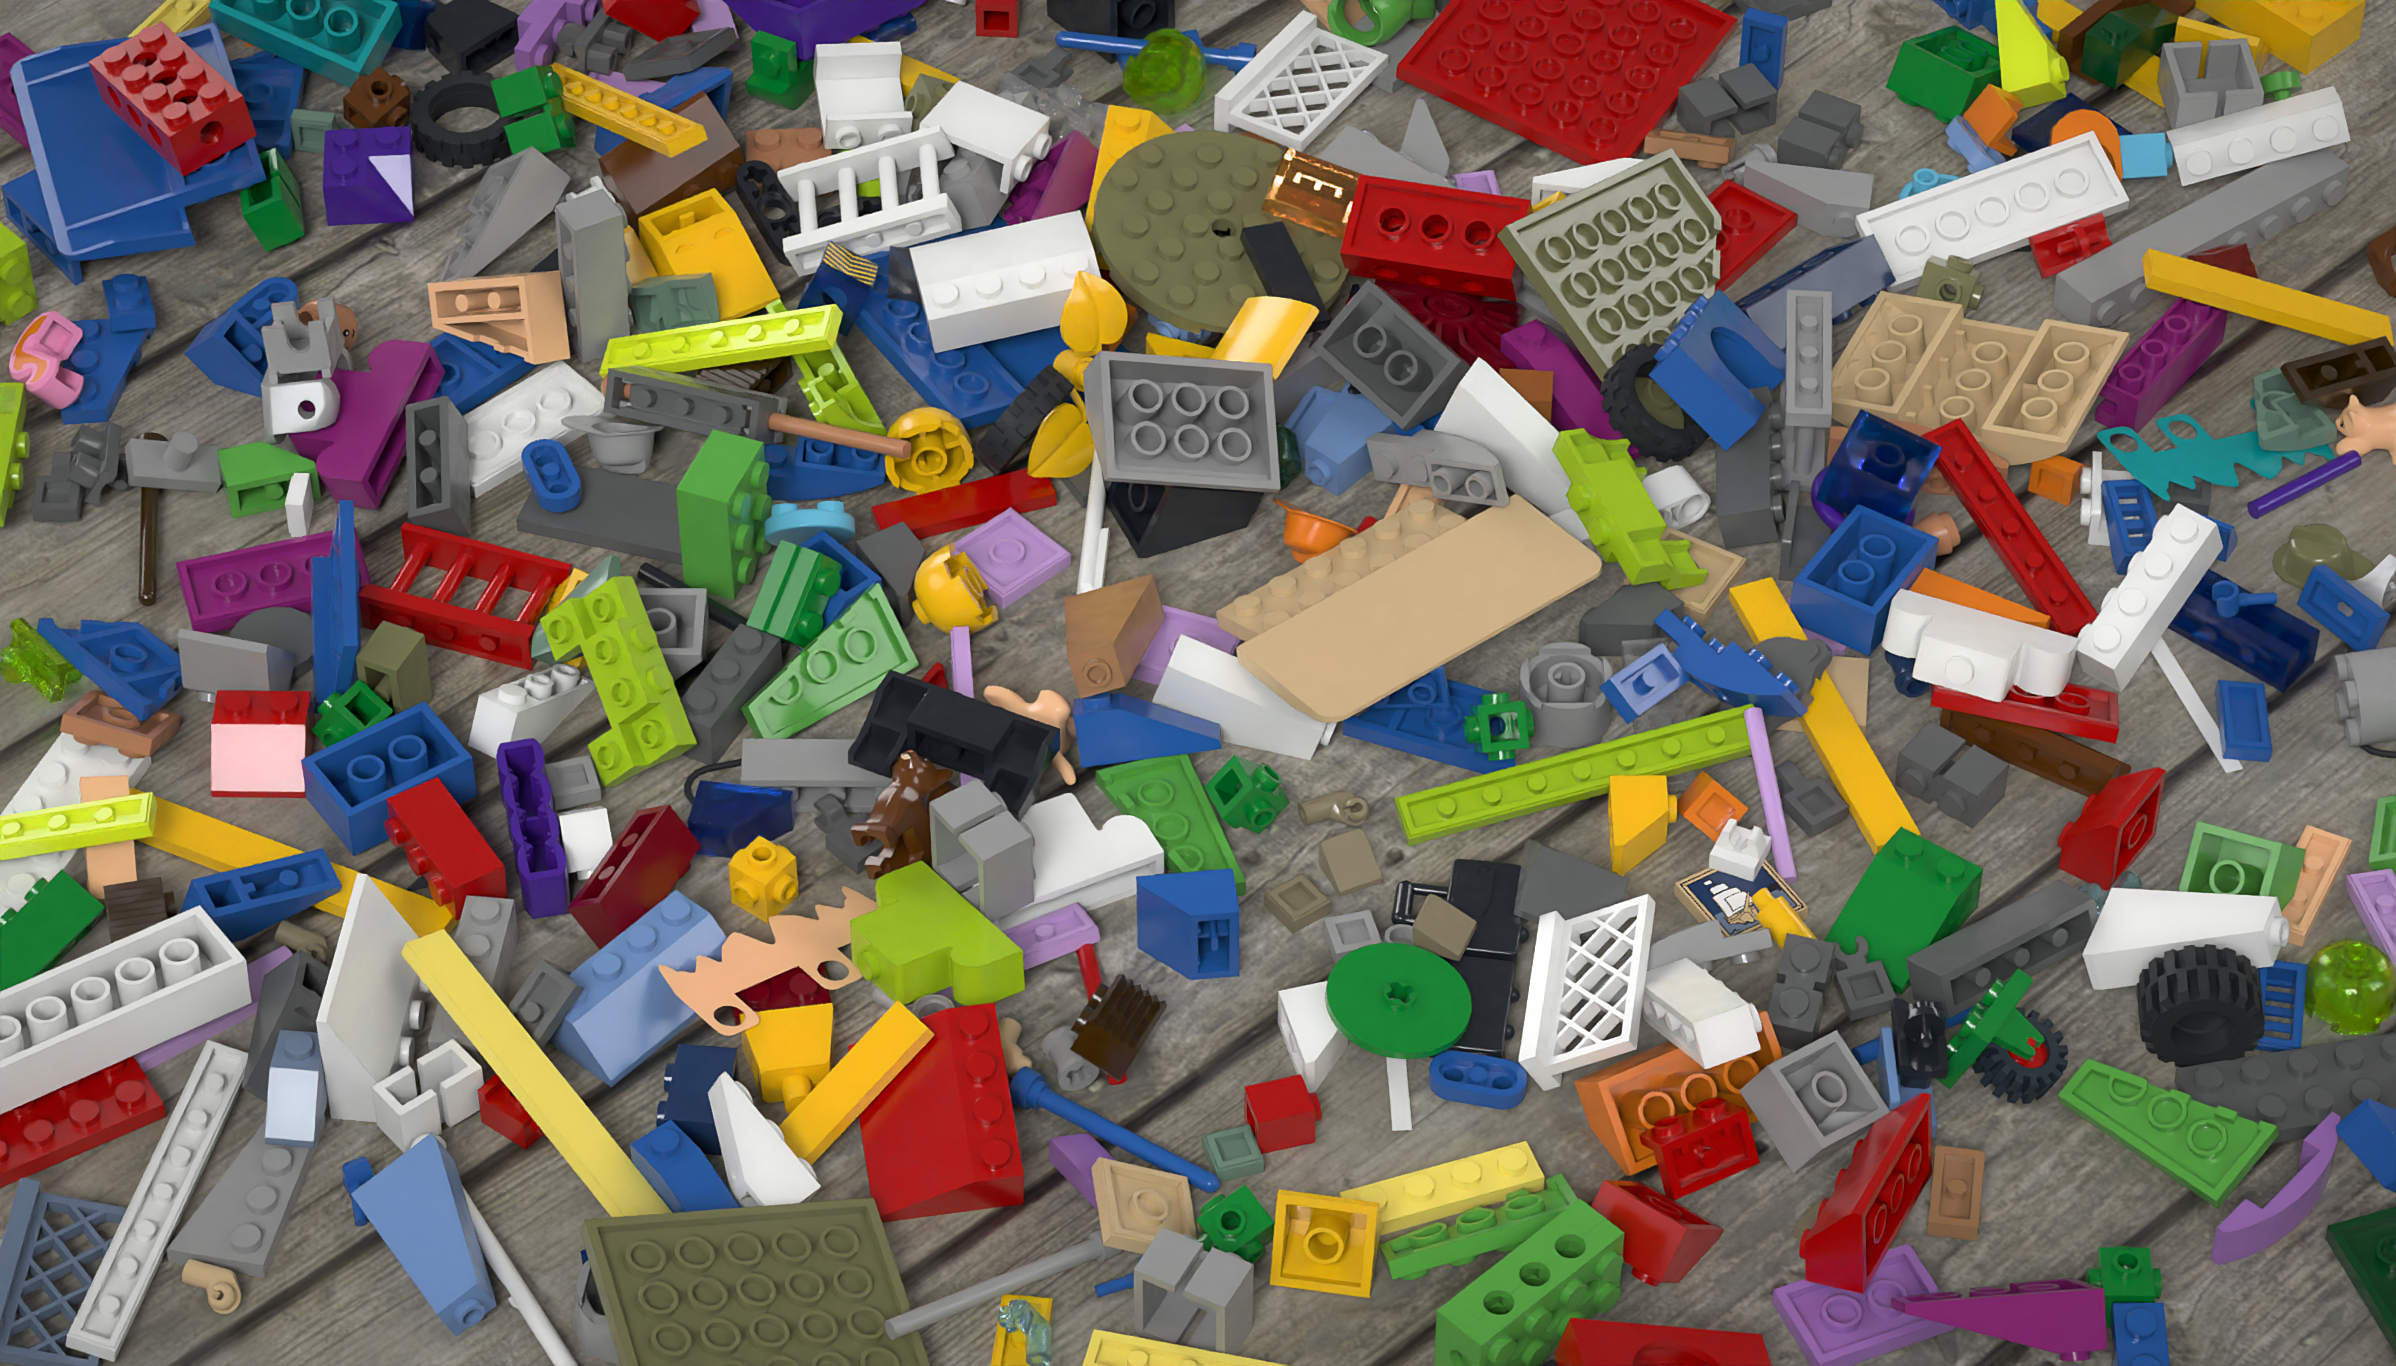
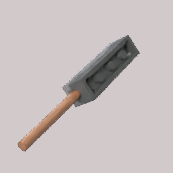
(708, 405)

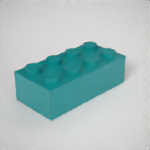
(321, 35)

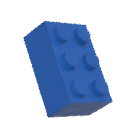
(1856, 575)
(357, 775)

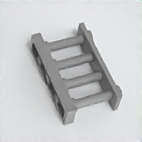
(1807, 385)

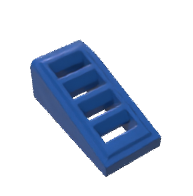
(2121, 545)
(2288, 976)

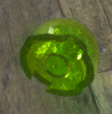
(1166, 73)
(2351, 986)

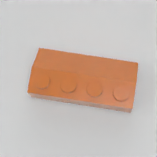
(1662, 1084)

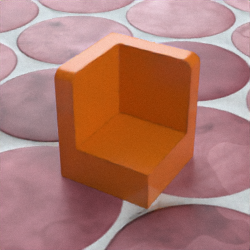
(1992, 116)
(2056, 478)
(1709, 805)

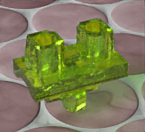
(36, 662)

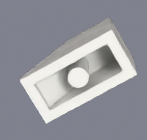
(584, 838)
(1309, 1032)

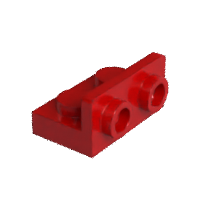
(1701, 1146)

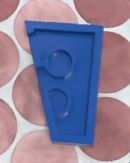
(104, 363)

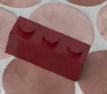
(634, 873)

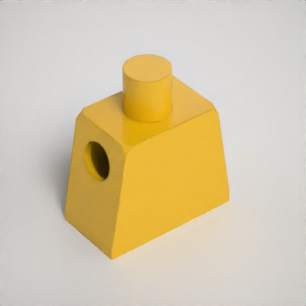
(790, 1051)

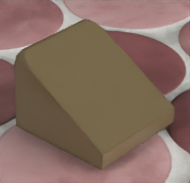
(1349, 862)
(1442, 928)

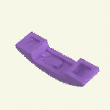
(2253, 1228)

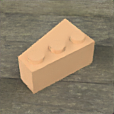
(506, 311)

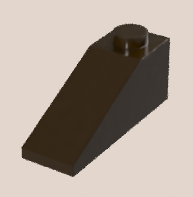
(2333, 376)

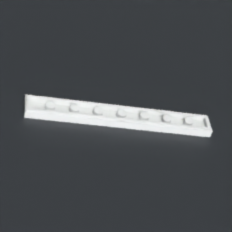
(158, 1203)

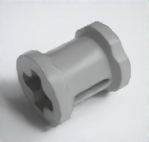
(1072, 1070)

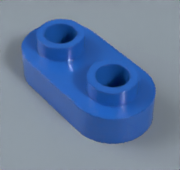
(257, 303)
(551, 475)
(1477, 1080)

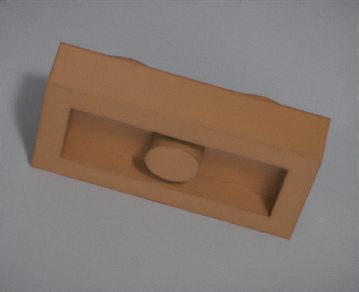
(1706, 149)
(1956, 1193)

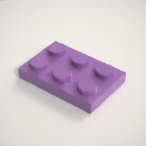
(1852, 1327)

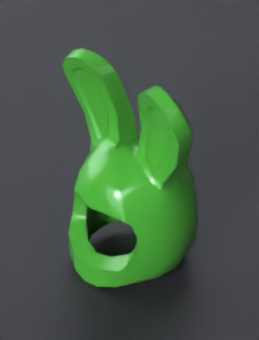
(1386, 15)

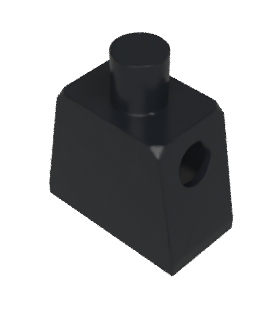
(470, 34)

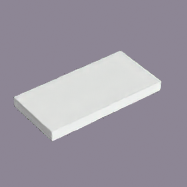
(523, 415)

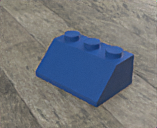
(711, 80)

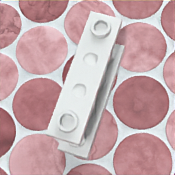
(875, 232)

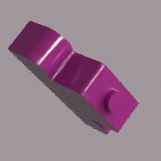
(369, 436)

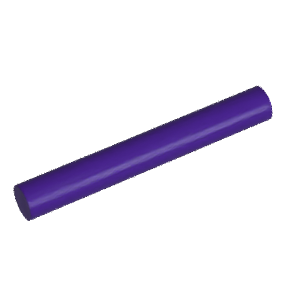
(2304, 484)

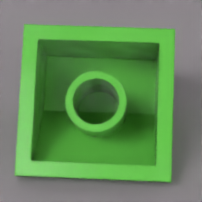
(2240, 864)

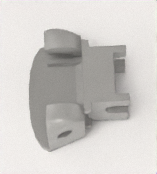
(293, 360)

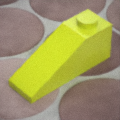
(2027, 57)

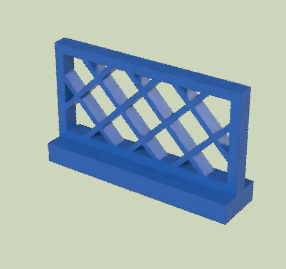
(335, 611)

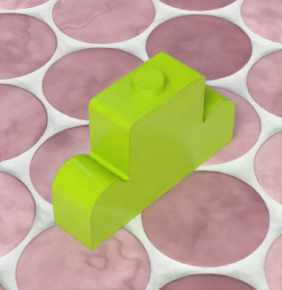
(931, 941)

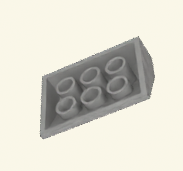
(1183, 421)

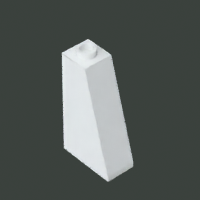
(1506, 425)
(1249, 713)
(2147, 923)

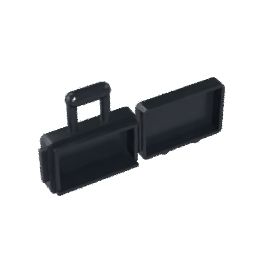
(1488, 964)

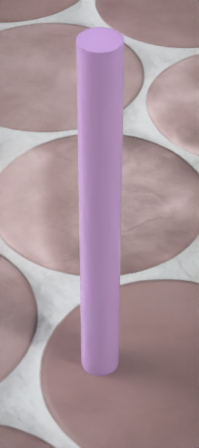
(1770, 794)

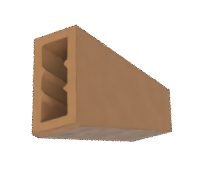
(1111, 632)

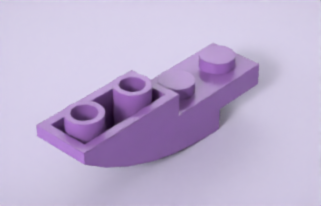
(540, 26)

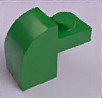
(778, 73)

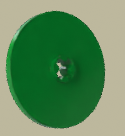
(1424, 1026)

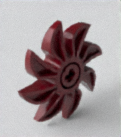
(1461, 320)

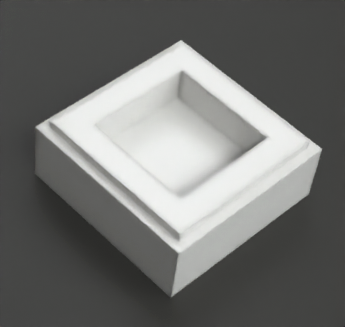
(299, 504)

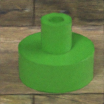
(2281, 85)

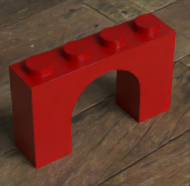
(1634, 1344)

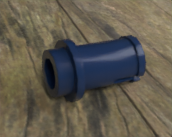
(1904, 682)

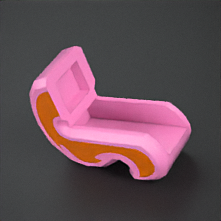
(38, 356)

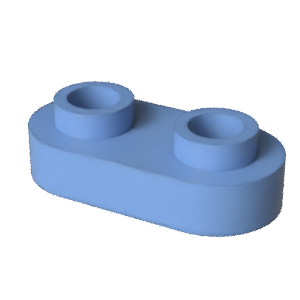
(1968, 144)

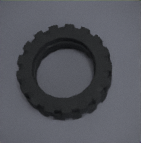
(457, 147)
(1632, 418)
(1022, 419)

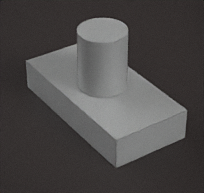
(173, 464)

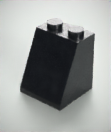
(1113, 18)
(1176, 516)

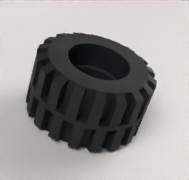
(2200, 1006)

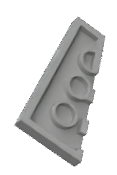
(247, 1208)

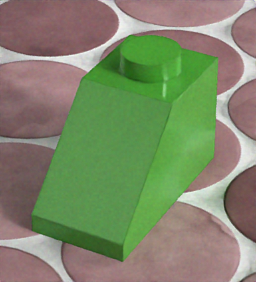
(259, 477)

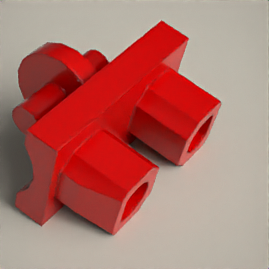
(2069, 244)

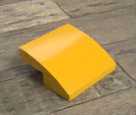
(1266, 332)

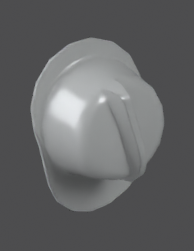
(616, 443)

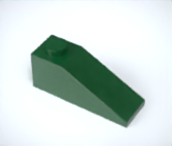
(2125, 42)

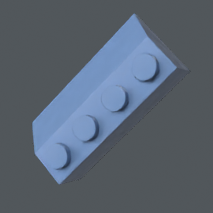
(625, 998)

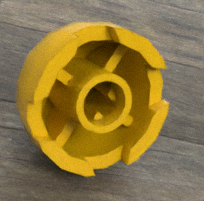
(938, 453)
(951, 592)

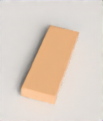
(113, 861)
(2319, 870)

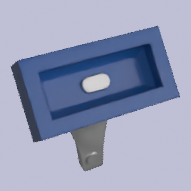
(2351, 607)

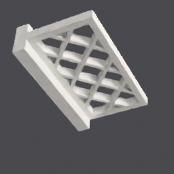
(1273, 70)
(1555, 993)

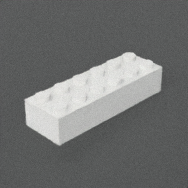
(116, 1004)

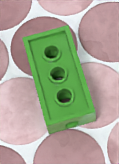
(1527, 1298)

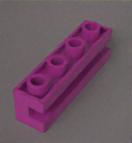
(2160, 364)

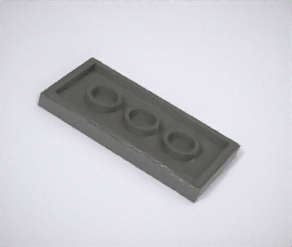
(614, 515)

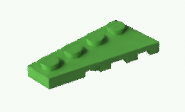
(833, 668)
(1175, 809)
(2185, 1139)
(1477, 1231)

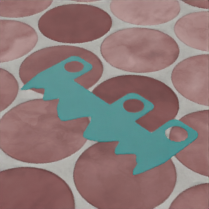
(2200, 457)

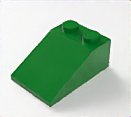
(1945, 71)
(1907, 902)

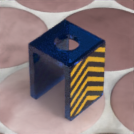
(846, 271)

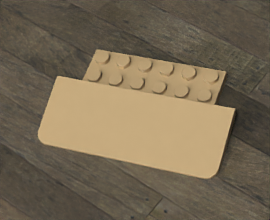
(1401, 602)

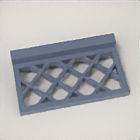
(17, 1252)

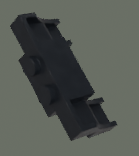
(957, 734)

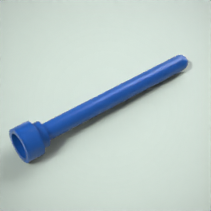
(1234, 58)
(1031, 1091)

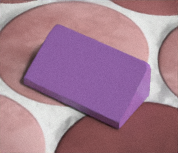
(1074, 1158)

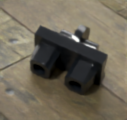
(1919, 1042)

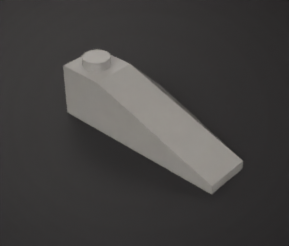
(505, 207)

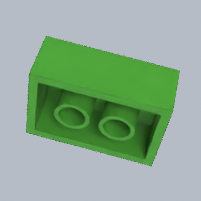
(724, 514)

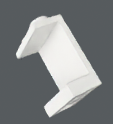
(859, 93)
(993, 129)

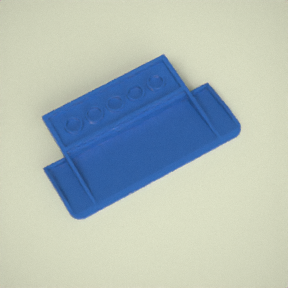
(98, 175)
(968, 381)

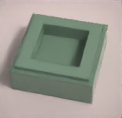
(309, 129)
(1233, 1153)

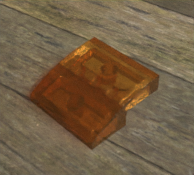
(1312, 193)

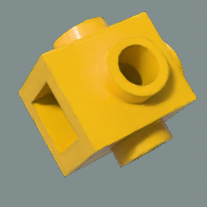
(763, 878)

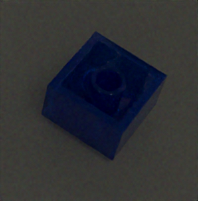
(1878, 468)

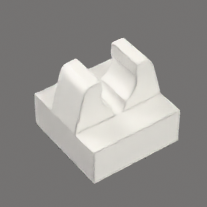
(1740, 851)

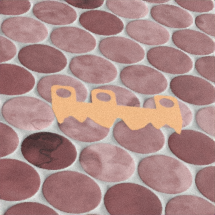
(749, 961)

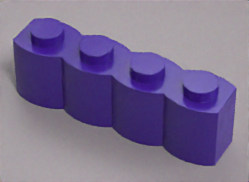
(533, 828)

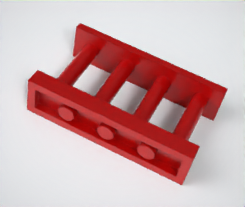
(459, 628)

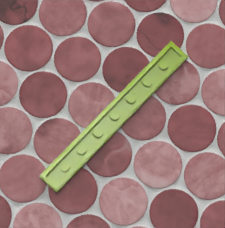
(1571, 776)

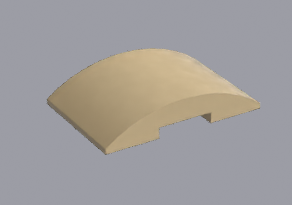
(2009, 384)

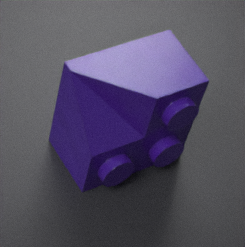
(369, 176)

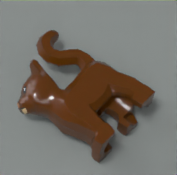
(900, 816)

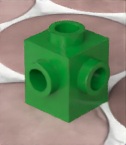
(349, 713)
(1516, 726)
(1247, 794)
(1236, 1225)
(2125, 1276)

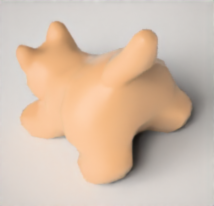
(2367, 428)
(1049, 709)

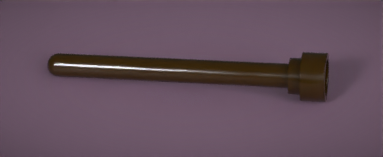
(148, 537)

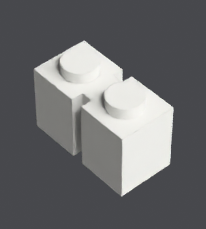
(448, 1095)

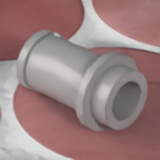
(1757, 152)

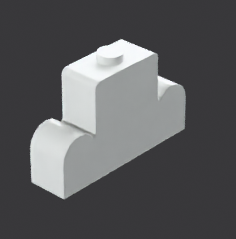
(1976, 648)
(1083, 863)

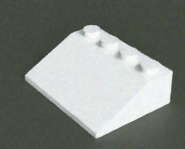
(1001, 279)
(368, 1004)

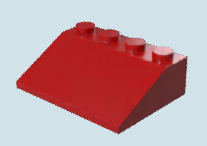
(945, 1124)

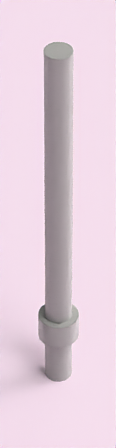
(1000, 1285)

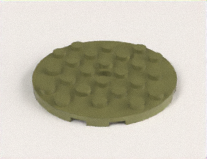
(1160, 218)

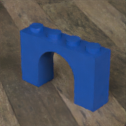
(1712, 365)

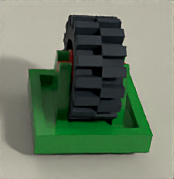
(2010, 1049)

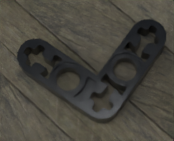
(776, 196)

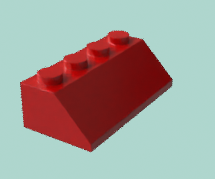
(1871, 1199)

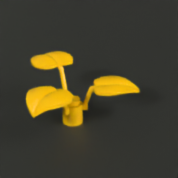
(1090, 318)

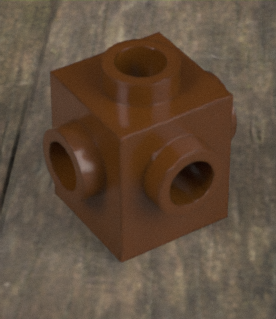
(377, 101)

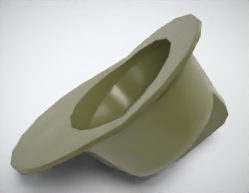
(2316, 546)

